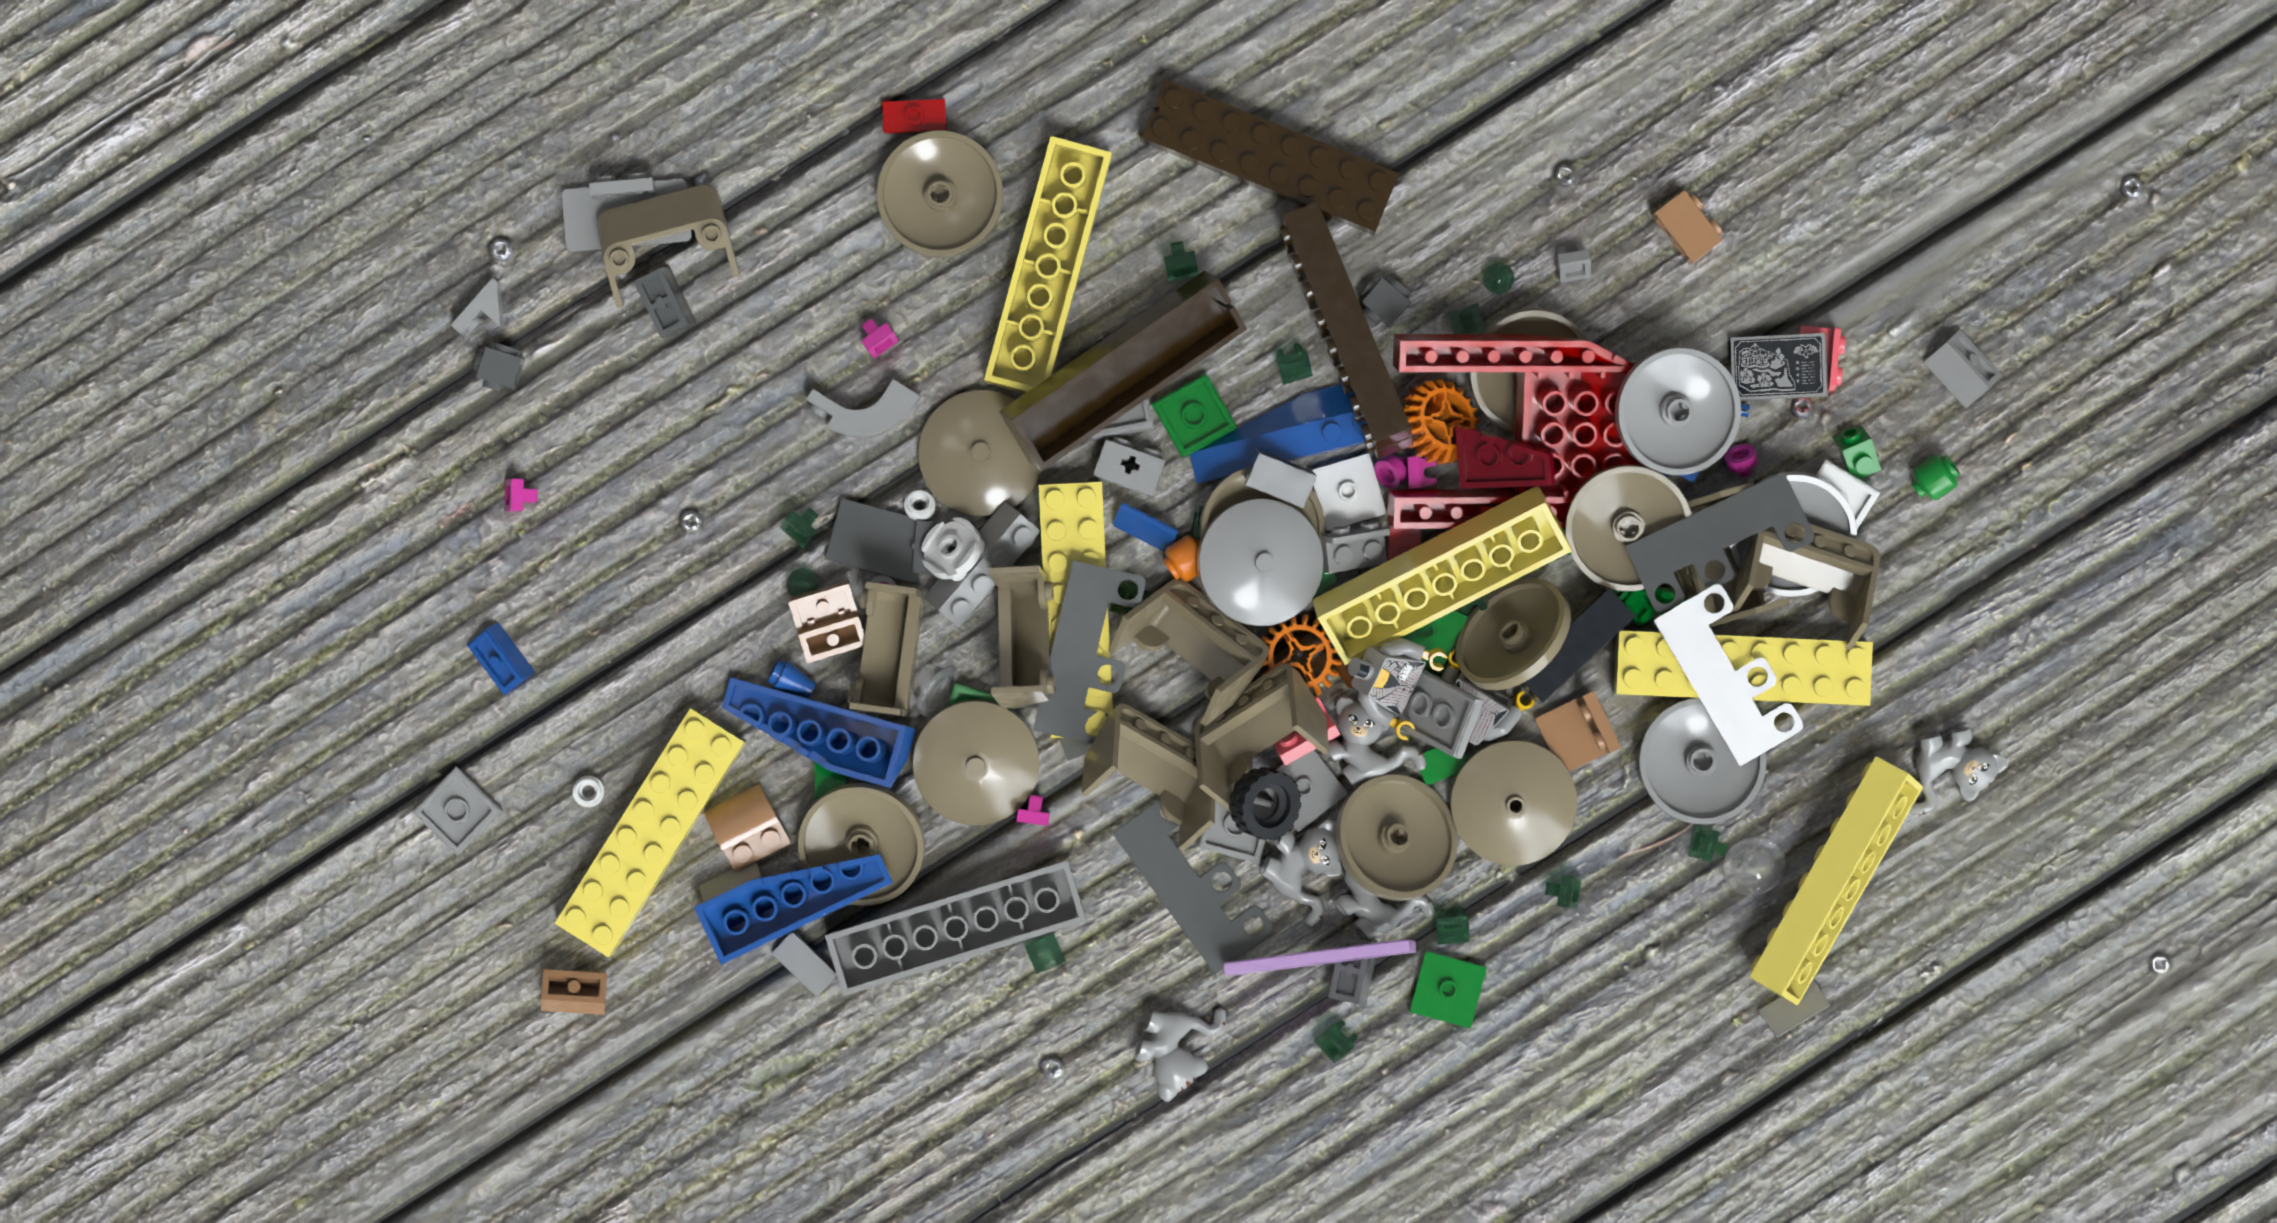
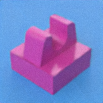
(878, 339)
(1415, 473)
(516, 495)
(1034, 814)

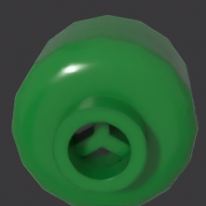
(1935, 476)

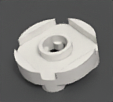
(962, 559)

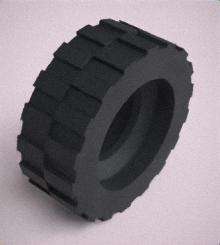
(1286, 808)

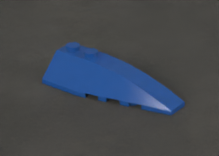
(1296, 430)
(824, 733)
(783, 902)

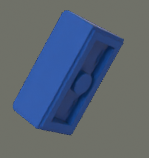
(1144, 527)
(501, 658)

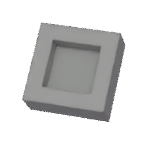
(1574, 264)

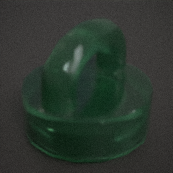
(1498, 278)
(802, 581)

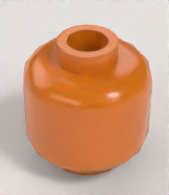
(1182, 558)

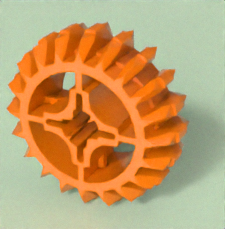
(1445, 410)
(1324, 643)

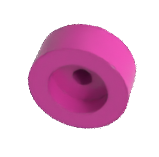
(1741, 459)
(1391, 471)

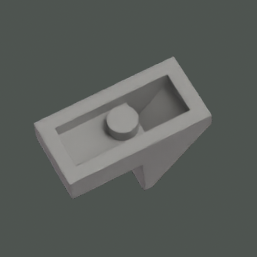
(488, 302)

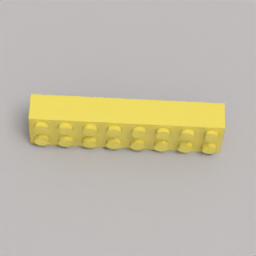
(1048, 265)
(1075, 531)
(1442, 574)
(1803, 668)
(650, 832)
(1835, 880)

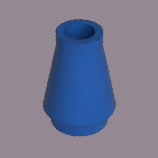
(790, 679)

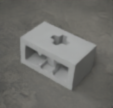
(1141, 481)

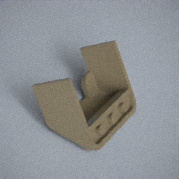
(660, 217)
(1828, 564)
(1715, 570)
(1023, 636)
(1201, 636)
(888, 649)
(1258, 718)
(1155, 760)

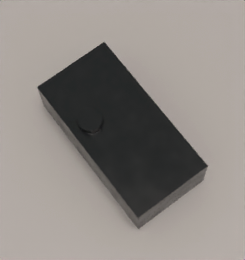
(1585, 637)

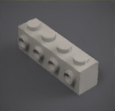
(1005, 539)

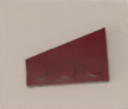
(1500, 462)

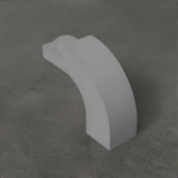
(873, 421)

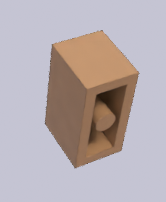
(1688, 227)
(573, 992)

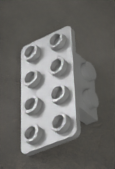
(586, 204)

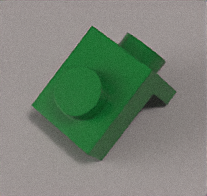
(1857, 452)

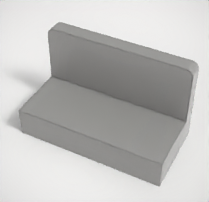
(1963, 369)

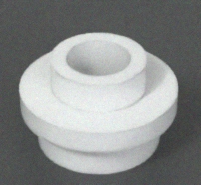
(923, 497)
(578, 793)

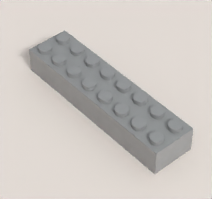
(955, 928)

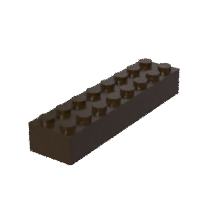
(1269, 156)
(1348, 333)
(1123, 370)

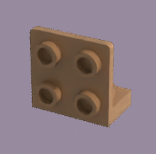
(1578, 731)

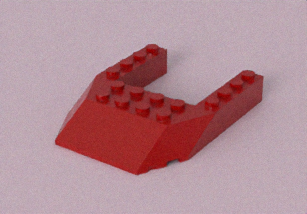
(1561, 406)

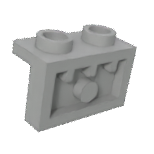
(1354, 548)

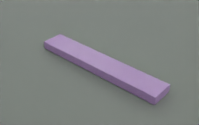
(1320, 957)

